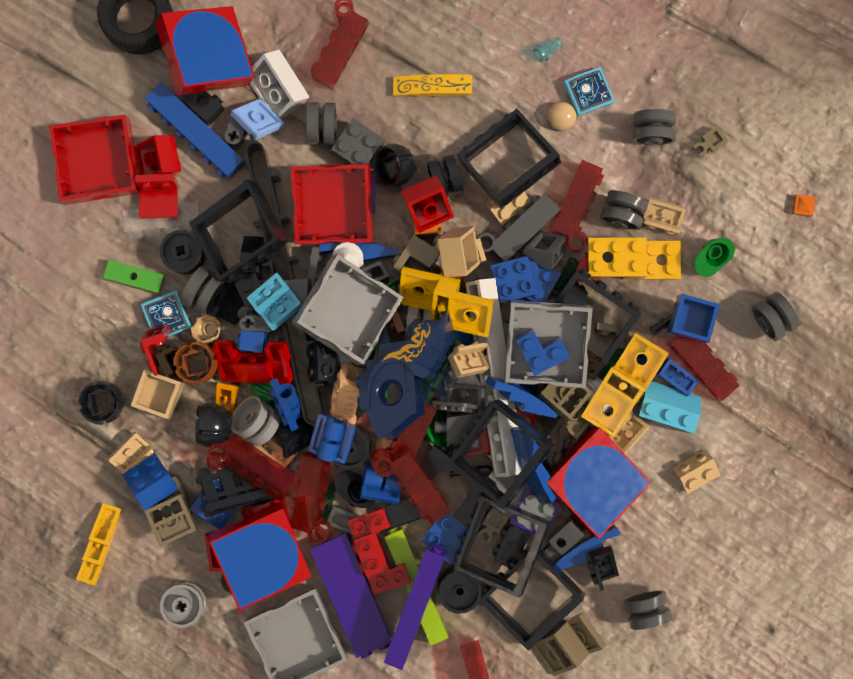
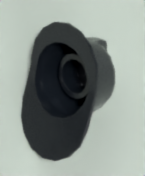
(349, 488)

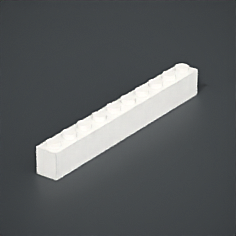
(499, 429)

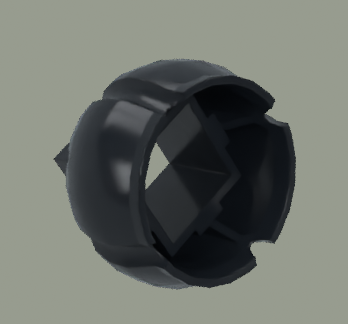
(386, 166)
(88, 402)
(212, 424)

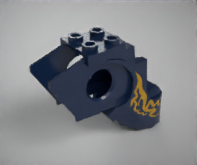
(407, 365)

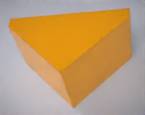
(227, 396)

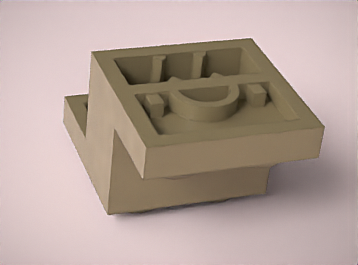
(418, 252)
(569, 404)
(171, 516)
(569, 644)

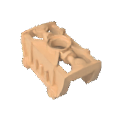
(345, 394)

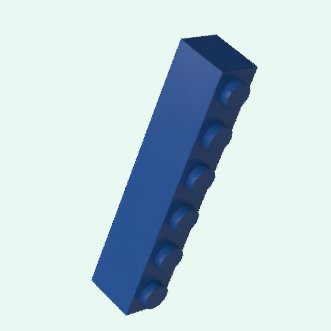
(195, 130)

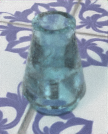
(547, 49)

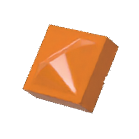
(803, 205)

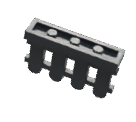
(230, 492)

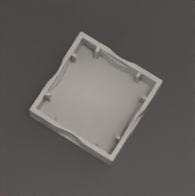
(347, 310)
(549, 321)
(297, 637)

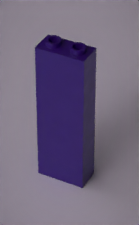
(351, 596)
(415, 606)

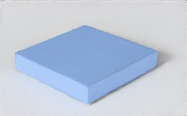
(257, 119)

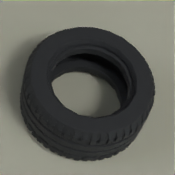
(130, 42)

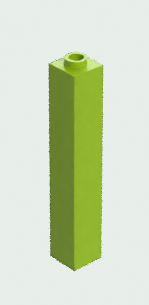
(403, 553)

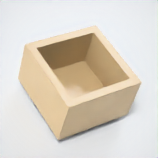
(458, 251)
(157, 394)

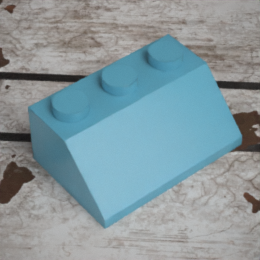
(670, 407)

